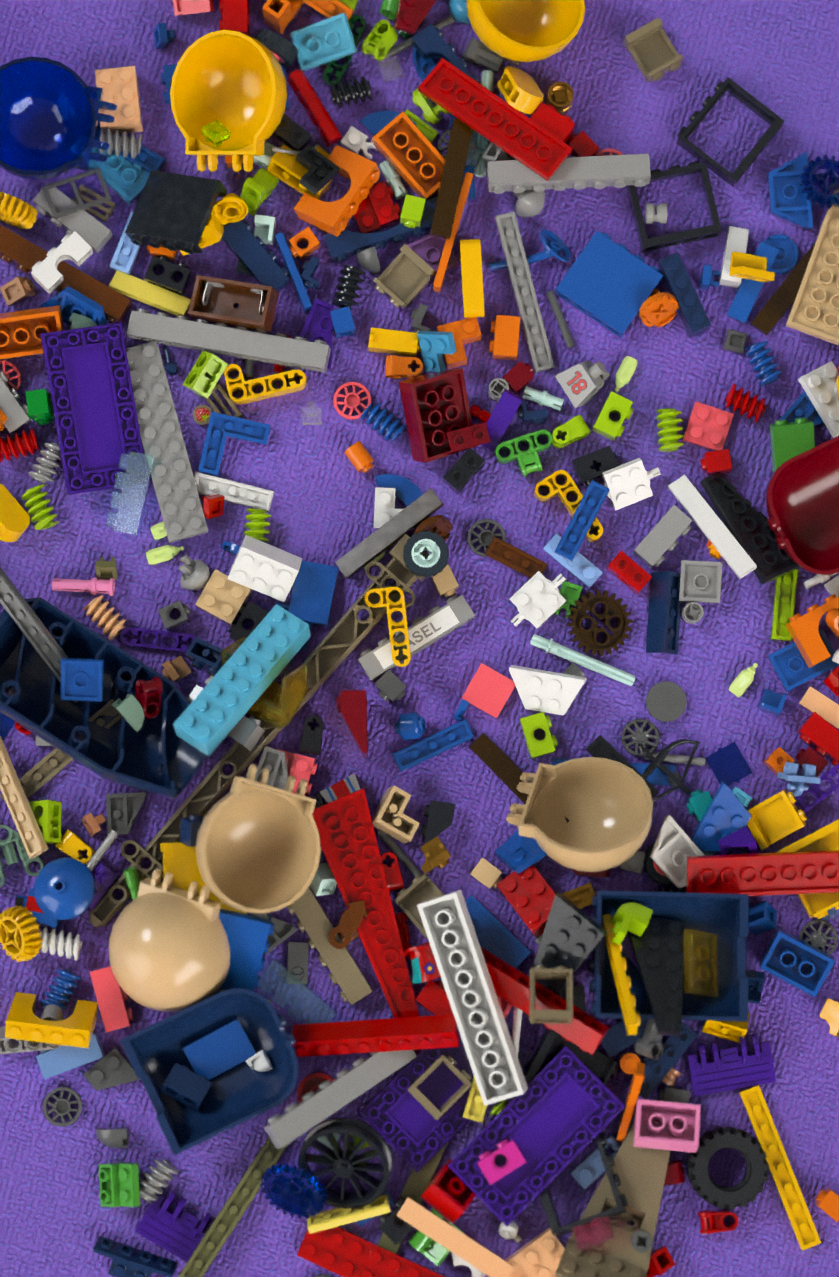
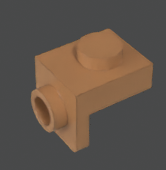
(176, 669)

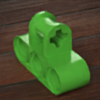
(527, 460)

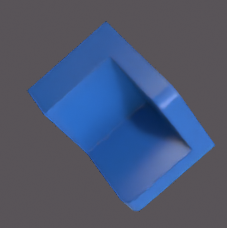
(343, 322)
(772, 702)
(761, 917)

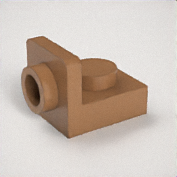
(17, 290)

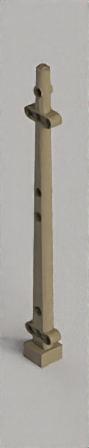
(320, 665)

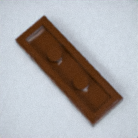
(514, 558)

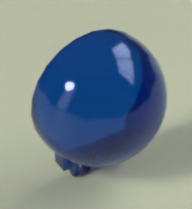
(48, 119)

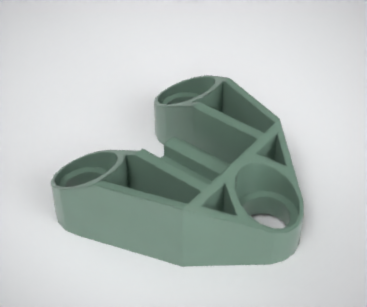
(11, 856)

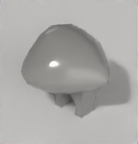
(529, 203)
(194, 574)

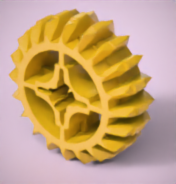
(16, 211)
(19, 934)

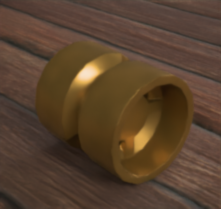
(560, 96)

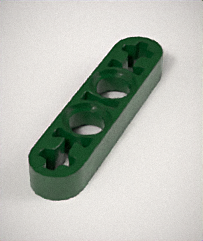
(343, 68)

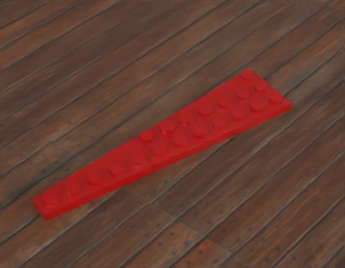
(356, 864)

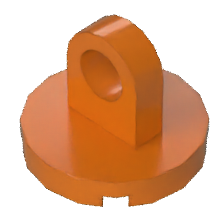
(658, 309)

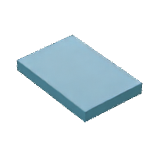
(323, 42)

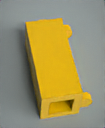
(393, 342)

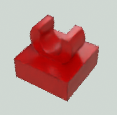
(213, 505)

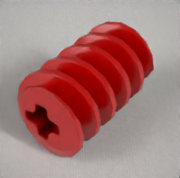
(745, 403)
(18, 445)

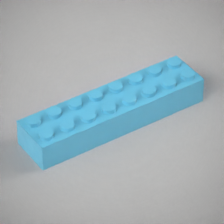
(242, 680)

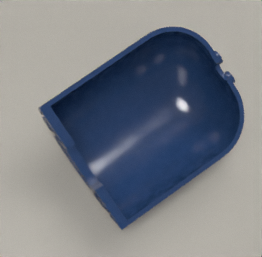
(234, 1094)

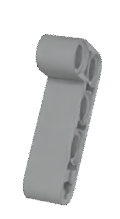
(8, 1045)

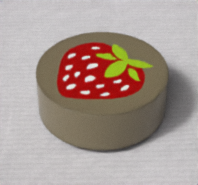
(202, 414)

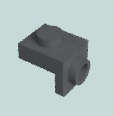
(418, 317)

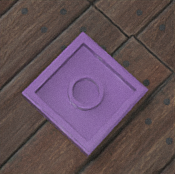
(431, 249)

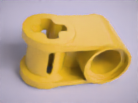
(73, 846)

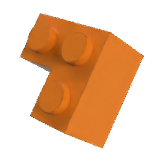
(464, 332)

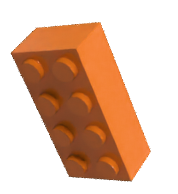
(411, 155)
(22, 330)

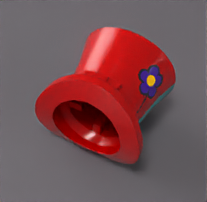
(423, 963)

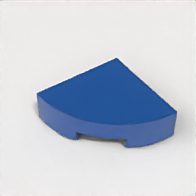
(230, 547)
(461, 710)

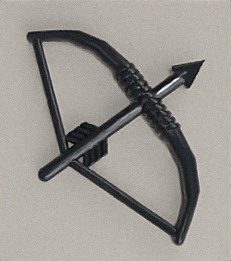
(673, 778)

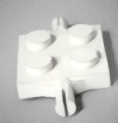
(629, 483)
(538, 599)

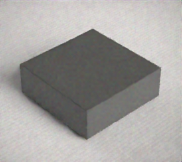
(735, 341)

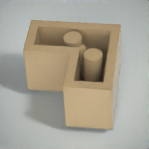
(390, 816)

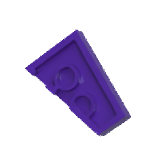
(319, 324)

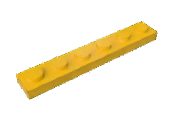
(622, 982)

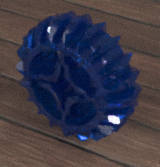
(819, 180)

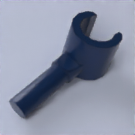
(171, 368)

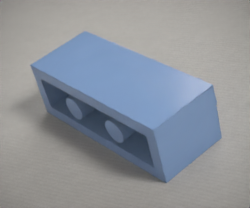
(68, 1057)

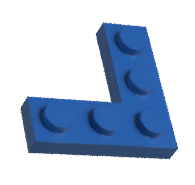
(217, 431)

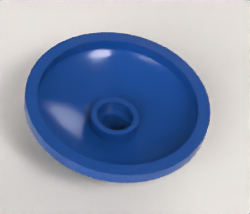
(75, 894)

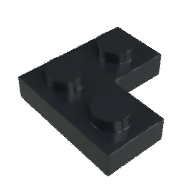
(320, 169)

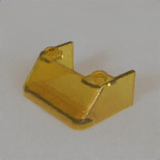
(278, 701)

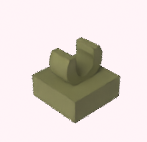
(106, 569)

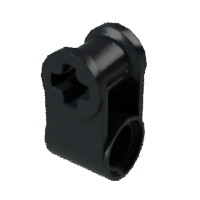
(312, 740)

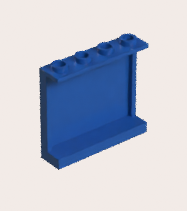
(608, 283)
(247, 942)

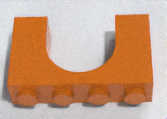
(280, 13)
(335, 215)
(806, 634)

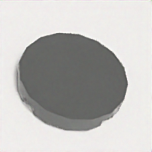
(666, 701)

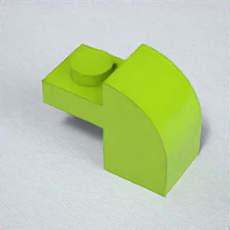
(631, 918)

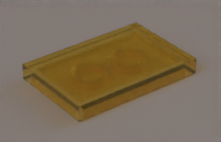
(700, 963)

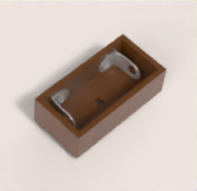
(216, 300)

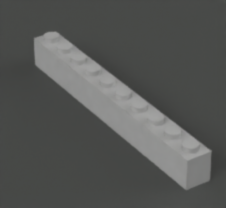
(229, 341)

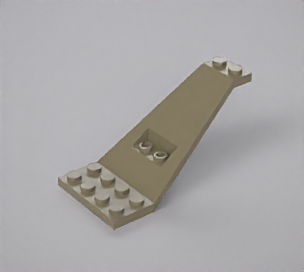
(642, 1182)

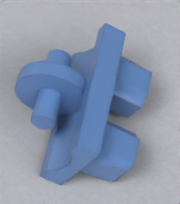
(790, 773)

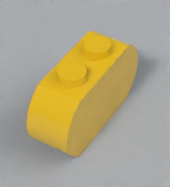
(520, 90)
(13, 517)

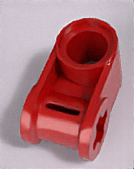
(393, 873)
(715, 1221)

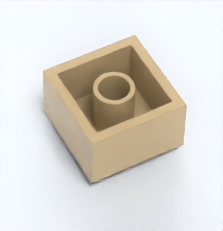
(223, 597)

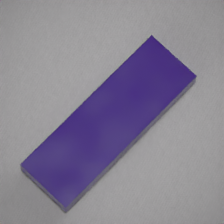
(501, 418)

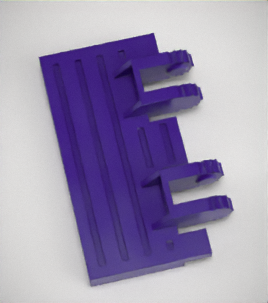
(732, 1069)
(169, 1232)

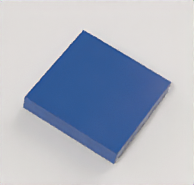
(82, 679)

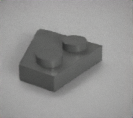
(123, 811)

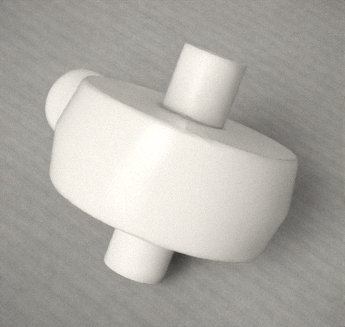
(509, 1231)

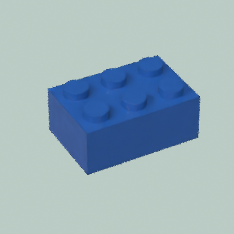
(796, 962)

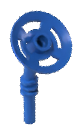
(551, 249)

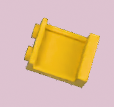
(775, 818)

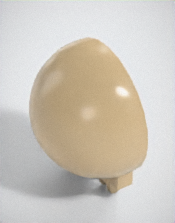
(605, 809)
(259, 844)
(169, 946)

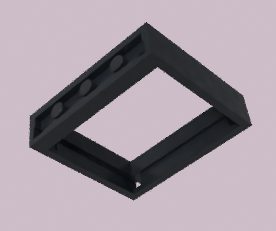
(749, 101)
(684, 236)
(614, 1180)

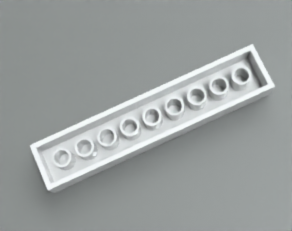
(472, 997)

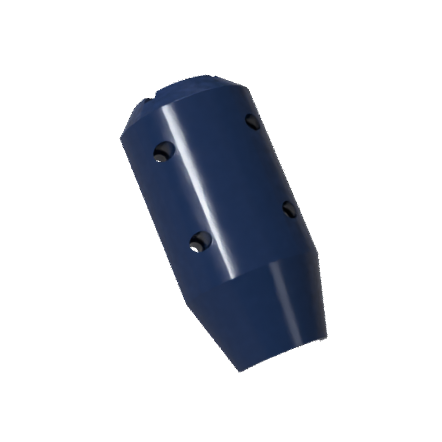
(31, 696)

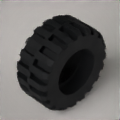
(753, 1180)

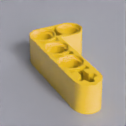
(472, 278)
(266, 382)
(562, 491)
(394, 626)

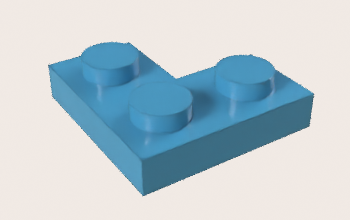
(432, 347)

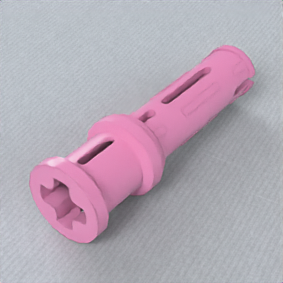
(94, 586)

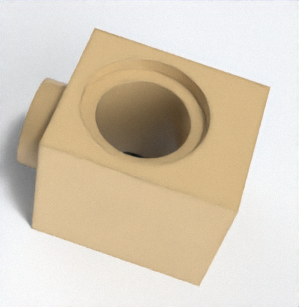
(445, 582)
(486, 873)

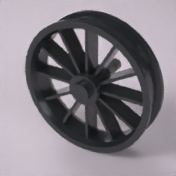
(345, 1163)

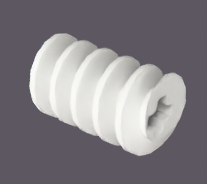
(61, 943)

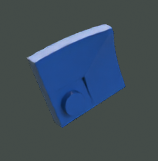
(519, 852)

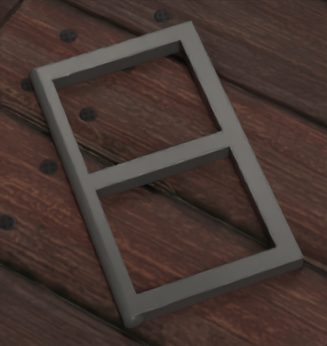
(81, 206)

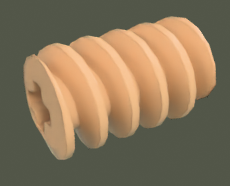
(105, 617)

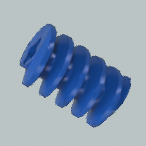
(763, 363)
(382, 421)
(61, 989)

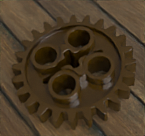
(587, 636)

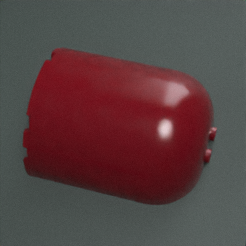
(805, 508)

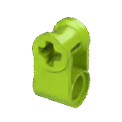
(380, 40)
(573, 430)

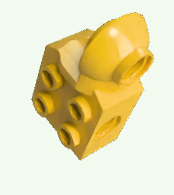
(226, 210)

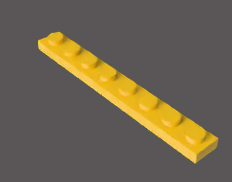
(780, 1167)

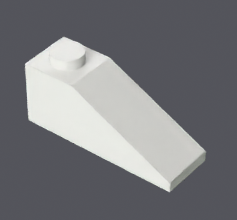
(736, 241)

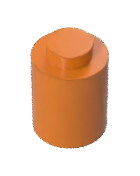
(359, 457)
(627, 1062)

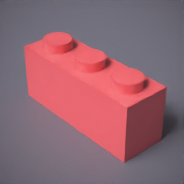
(111, 1000)

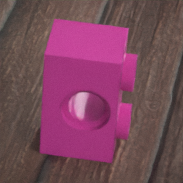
(494, 1172)

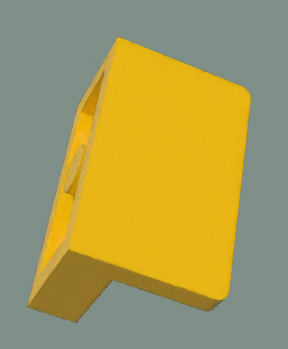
(750, 267)
(726, 1029)

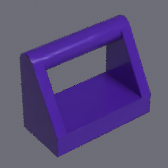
(739, 838)

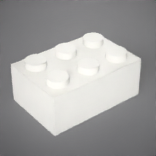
(264, 568)

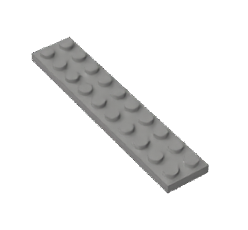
(164, 440)

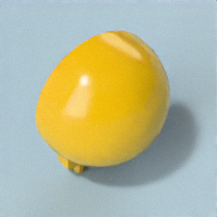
(526, 27)
(229, 81)

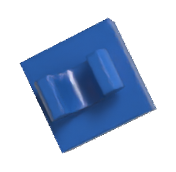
(163, 36)
(706, 277)

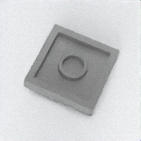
(700, 581)

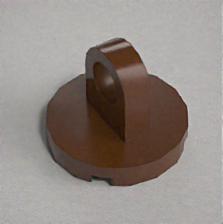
(437, 524)

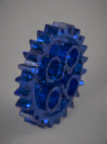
(293, 1190)

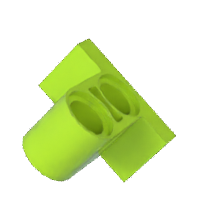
(258, 189)

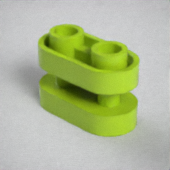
(431, 112)

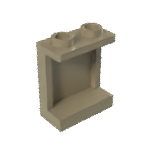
(652, 51)
(404, 277)
(420, 891)

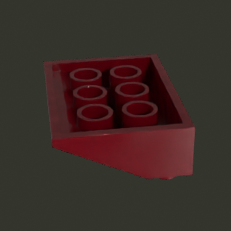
(433, 407)
(353, 707)

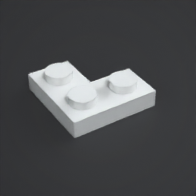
(384, 506)

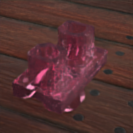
(593, 1233)

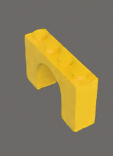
(73, 1031)

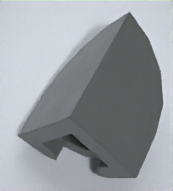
(369, 260)
(113, 1137)

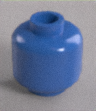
(410, 726)

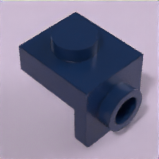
(309, 269)
(535, 417)
(755, 984)

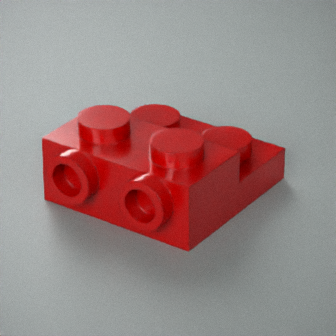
(377, 209)

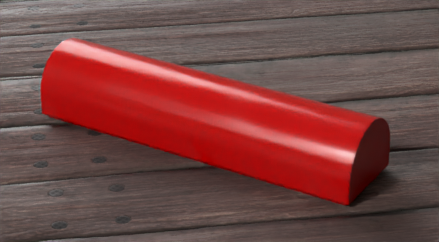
(314, 108)

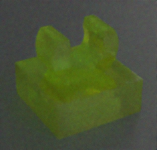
(215, 133)

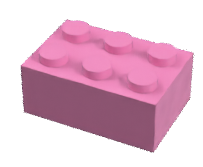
(666, 1125)

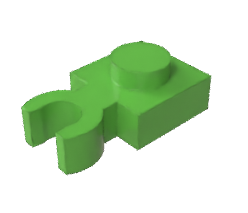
(571, 593)

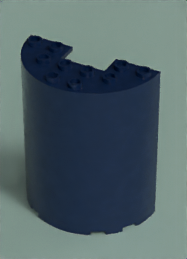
(702, 912)

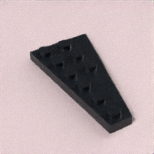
(749, 529)

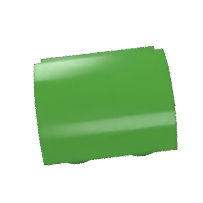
(119, 1184)
(431, 1249)

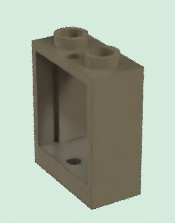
(551, 1016)
(450, 1063)

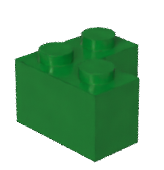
(40, 406)

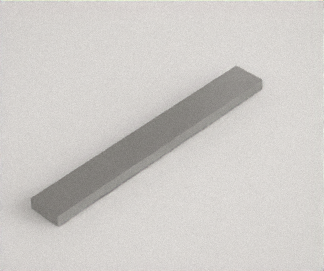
(524, 292)

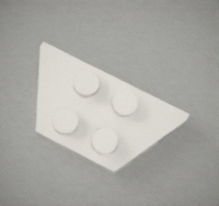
(546, 689)
(672, 851)

